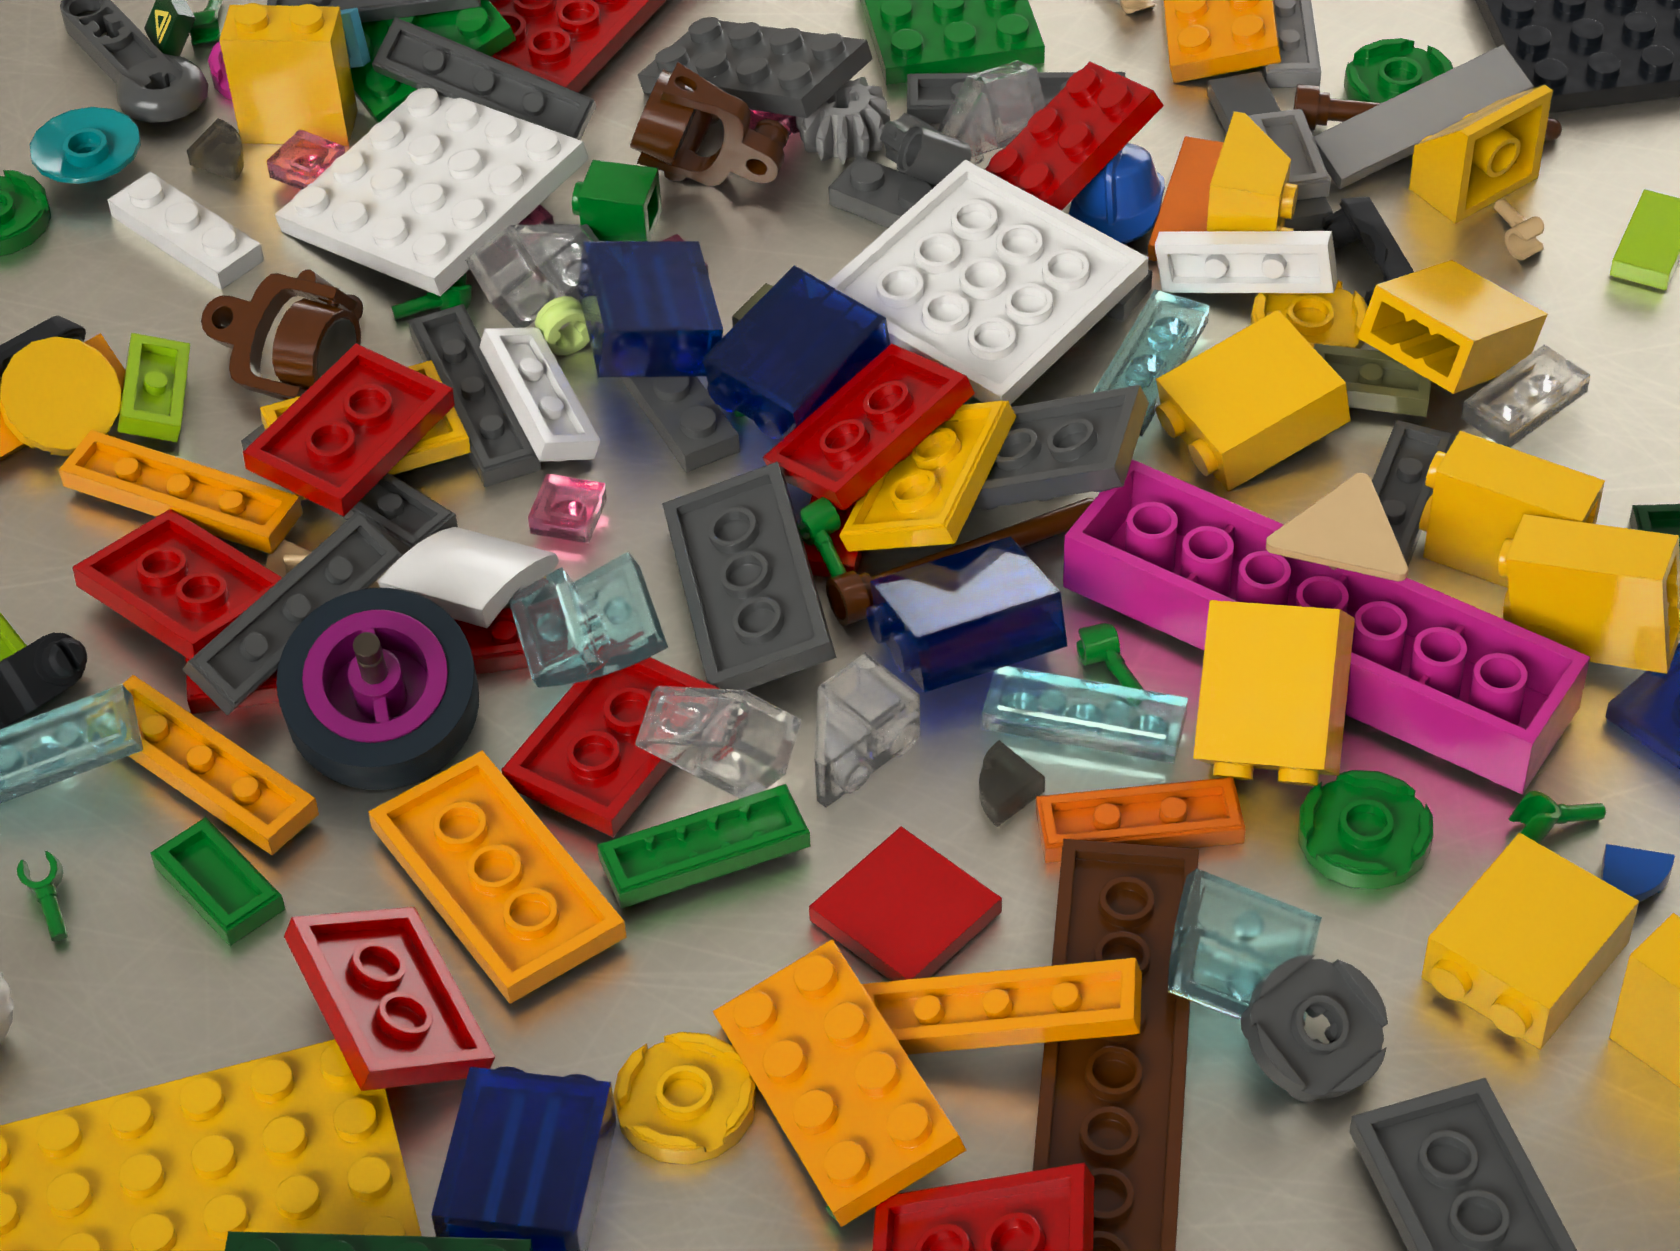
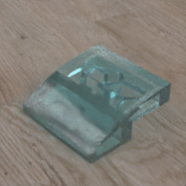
(587, 624)
(1232, 940)

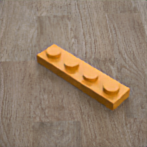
(160, 482)
(217, 772)
(1012, 1006)

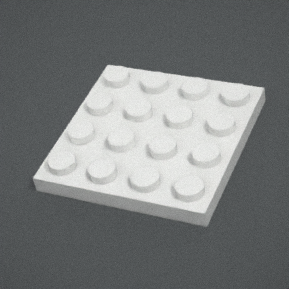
(431, 188)
(990, 280)

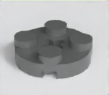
(1285, 1051)

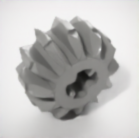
(847, 122)

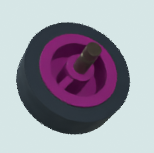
(378, 688)

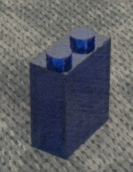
(648, 307)
(793, 352)
(967, 614)
(526, 1159)

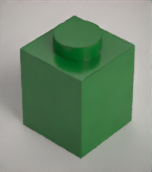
(618, 201)

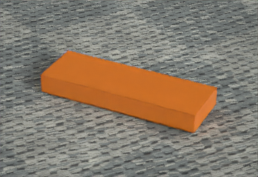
(1188, 190)
(1157, 815)

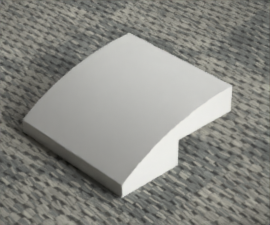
(468, 572)

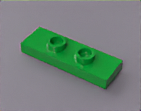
(703, 845)

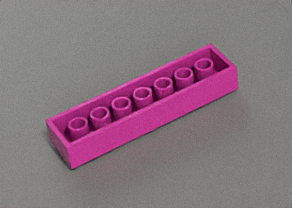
(1418, 657)

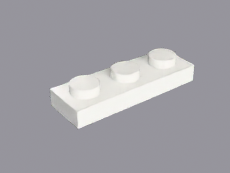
(186, 230)
(1246, 262)
(539, 394)

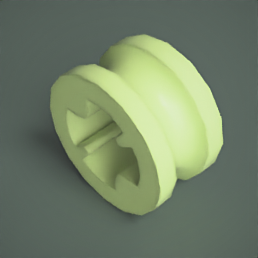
(554, 316)

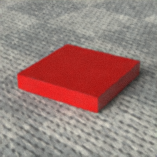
(905, 908)

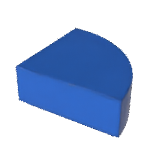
(1636, 870)

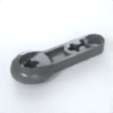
(147, 81)

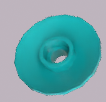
(85, 145)

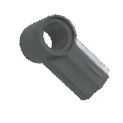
(922, 149)

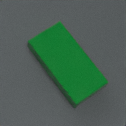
(218, 881)

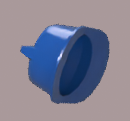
(1122, 196)

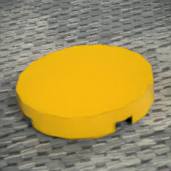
(1318, 316)
(58, 394)
(684, 1098)

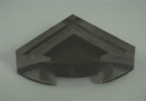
(218, 151)
(1007, 783)

